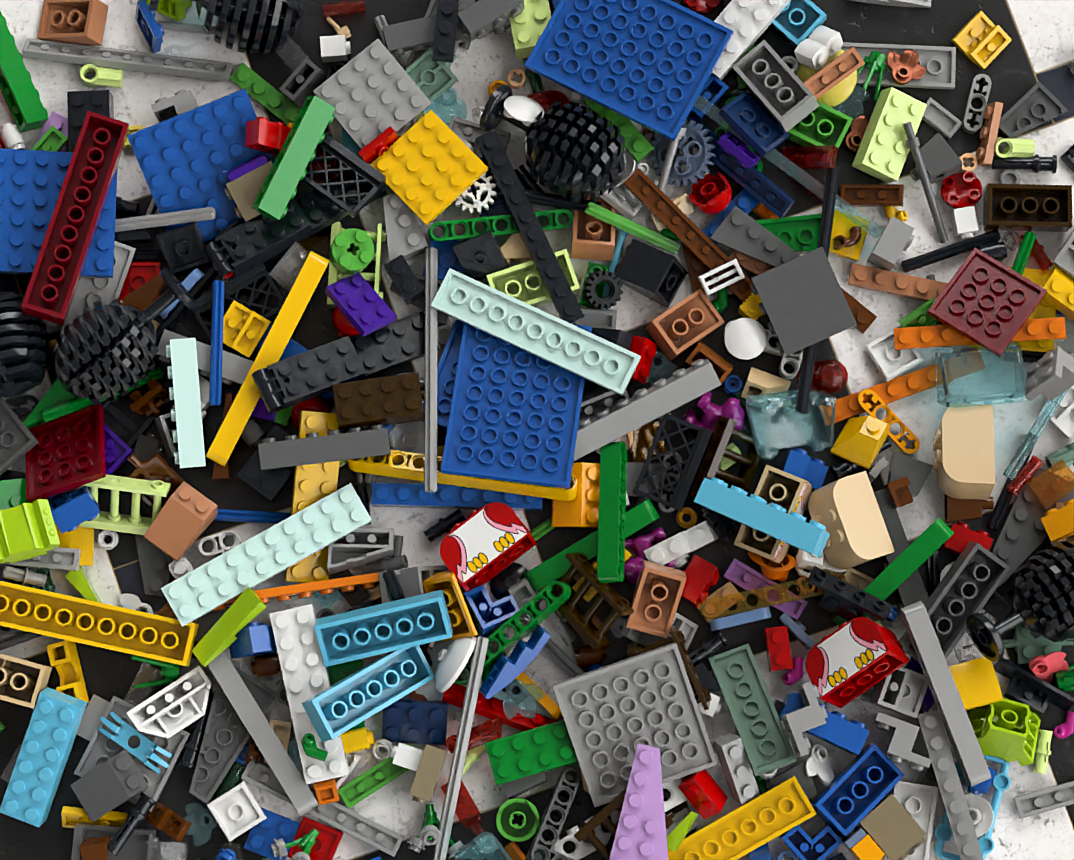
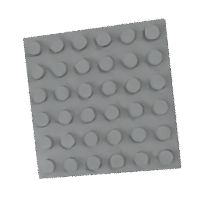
(628, 704)

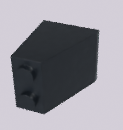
(650, 272)

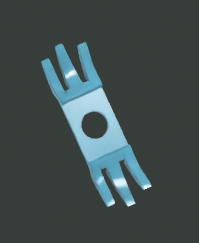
(145, 748)

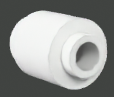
(12, 137)

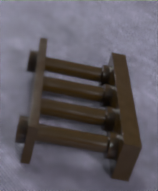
(717, 448)
(583, 622)
(703, 695)
(604, 819)

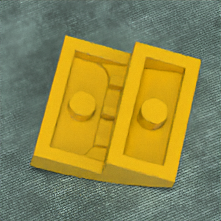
(981, 40)
(842, 227)
(243, 328)
(80, 538)
(976, 683)

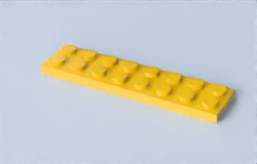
(311, 485)
(748, 825)

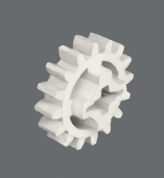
(482, 189)

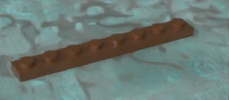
(685, 231)

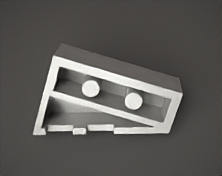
(402, 229)
(360, 548)

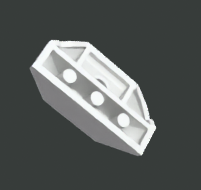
(173, 706)

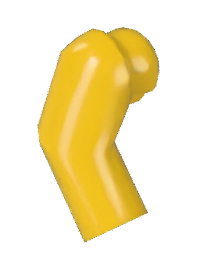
(900, 215)

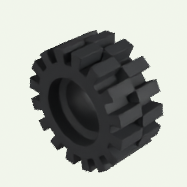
(590, 285)

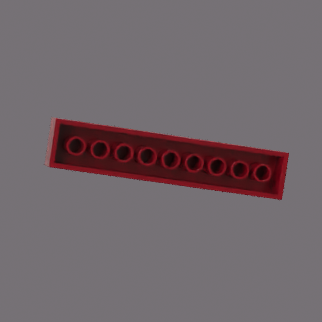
(75, 218)

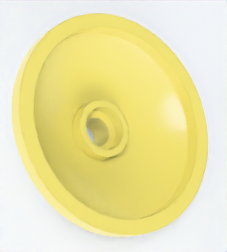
(839, 92)

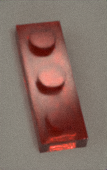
(812, 156)

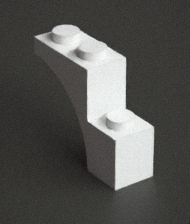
(681, 544)

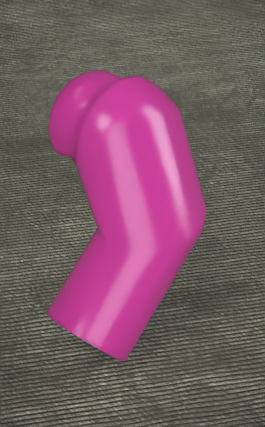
(794, 674)
(1067, 728)

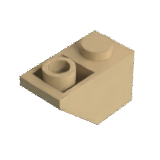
(515, 250)
(762, 383)

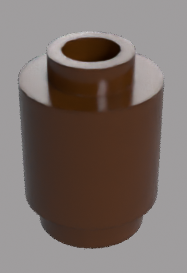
(587, 656)
(266, 665)

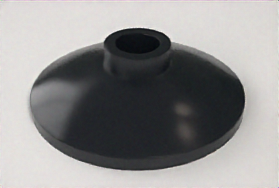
(499, 583)

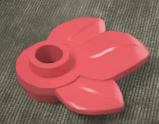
(1046, 665)

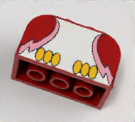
(485, 544)
(853, 660)

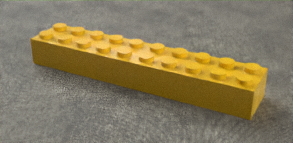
(96, 624)

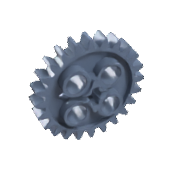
(695, 163)

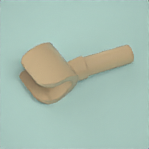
(340, 31)

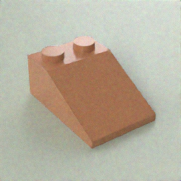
(73, 21)
(591, 236)
(684, 324)
(181, 521)
(656, 599)

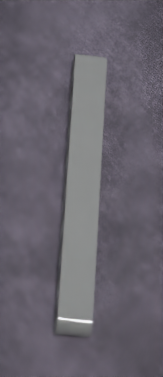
(945, 693)
(262, 734)

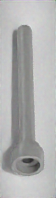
(668, 161)

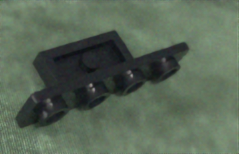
(845, 598)
(1030, 689)

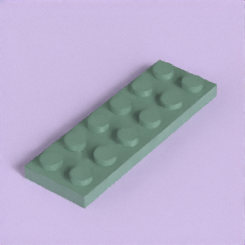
(752, 710)

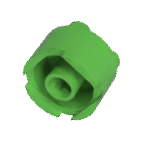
(344, 260)
(514, 831)

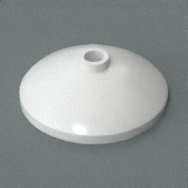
(453, 662)

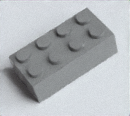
(775, 85)

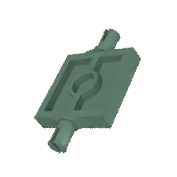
(431, 76)
(1028, 647)

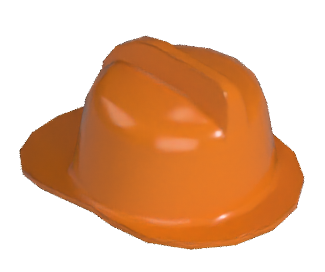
(772, 569)

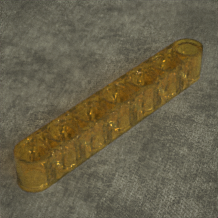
(762, 599)

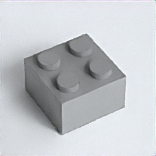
(889, 247)

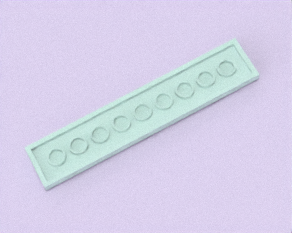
(536, 331)
(266, 554)

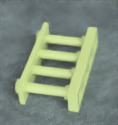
(336, 275)
(121, 522)

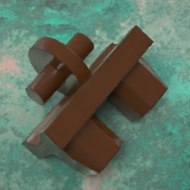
(151, 400)

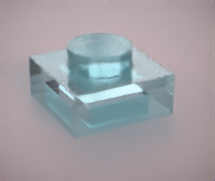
(328, 600)

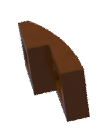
(168, 821)

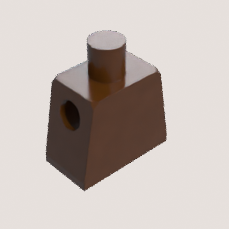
(965, 509)

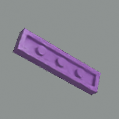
(750, 579)

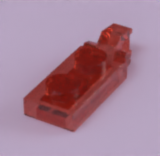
(479, 735)
(466, 809)

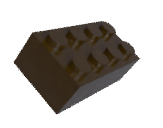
(1027, 207)
(378, 401)

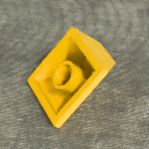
(861, 440)

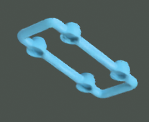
(943, 832)

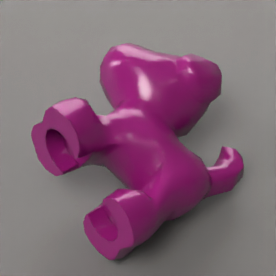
(711, 411)
(639, 545)

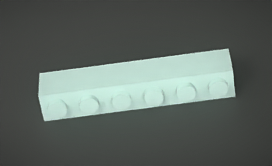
(187, 403)

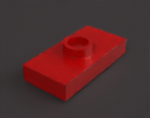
(378, 145)

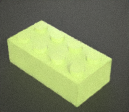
(529, 26)
(884, 141)
(526, 284)

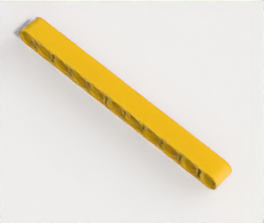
(269, 353)
(412, 460)

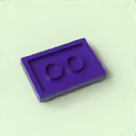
(360, 304)

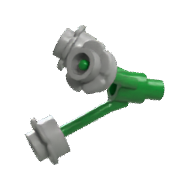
(430, 834)
(279, 848)

